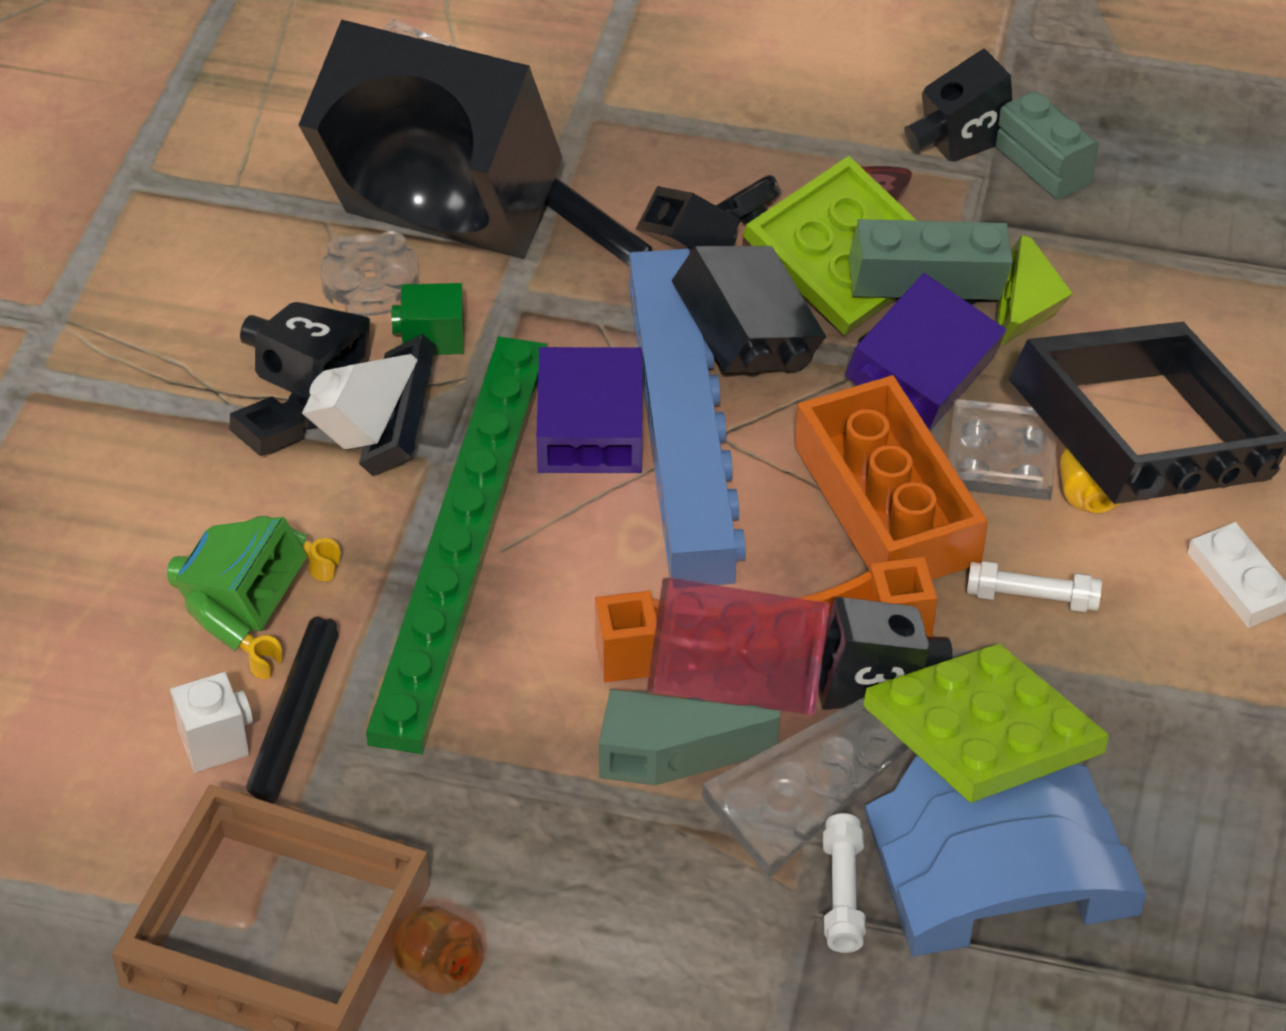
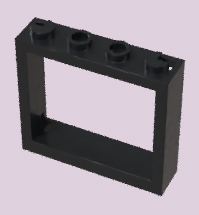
(1056, 365)

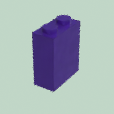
(930, 346)
(589, 410)

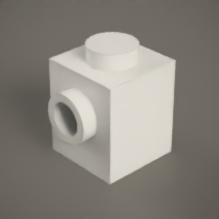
(211, 721)

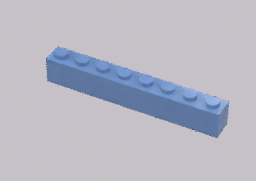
(684, 427)

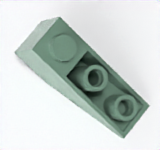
(672, 738)

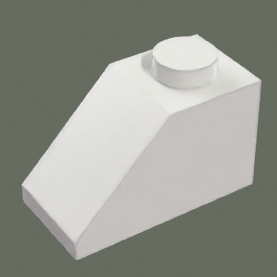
(358, 399)

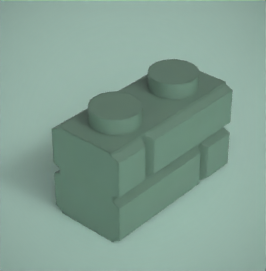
(1047, 144)

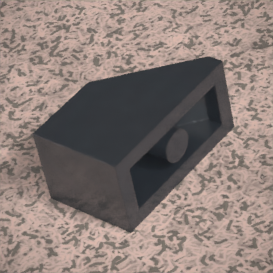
(687, 220)

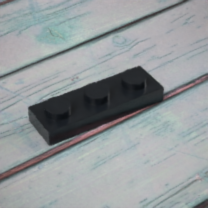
(400, 433)

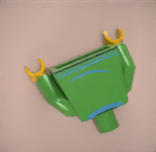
(241, 576)

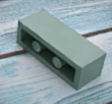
(962, 256)

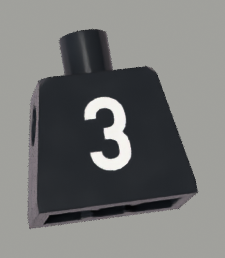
(963, 108)
(305, 342)
(872, 645)

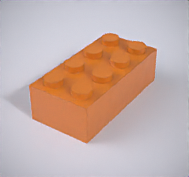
(889, 478)

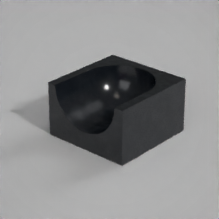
(432, 138)

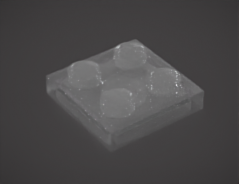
(1002, 449)

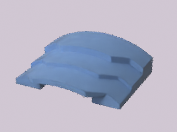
(998, 855)

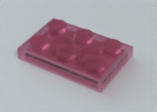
(738, 646)

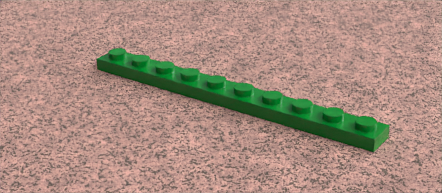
(456, 551)

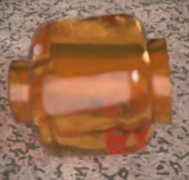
(438, 949)

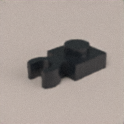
(270, 424)

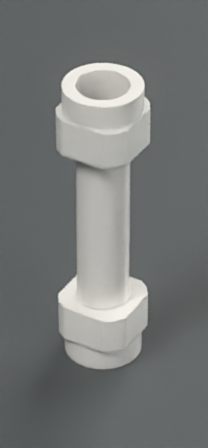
(1081, 592)
(844, 924)

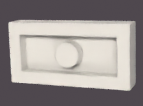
(1240, 573)

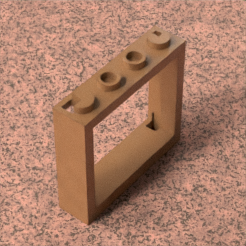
(238, 997)

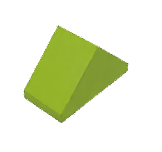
(1031, 291)

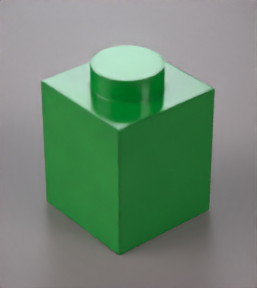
(433, 311)

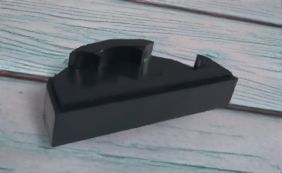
(751, 200)

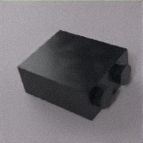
(748, 308)

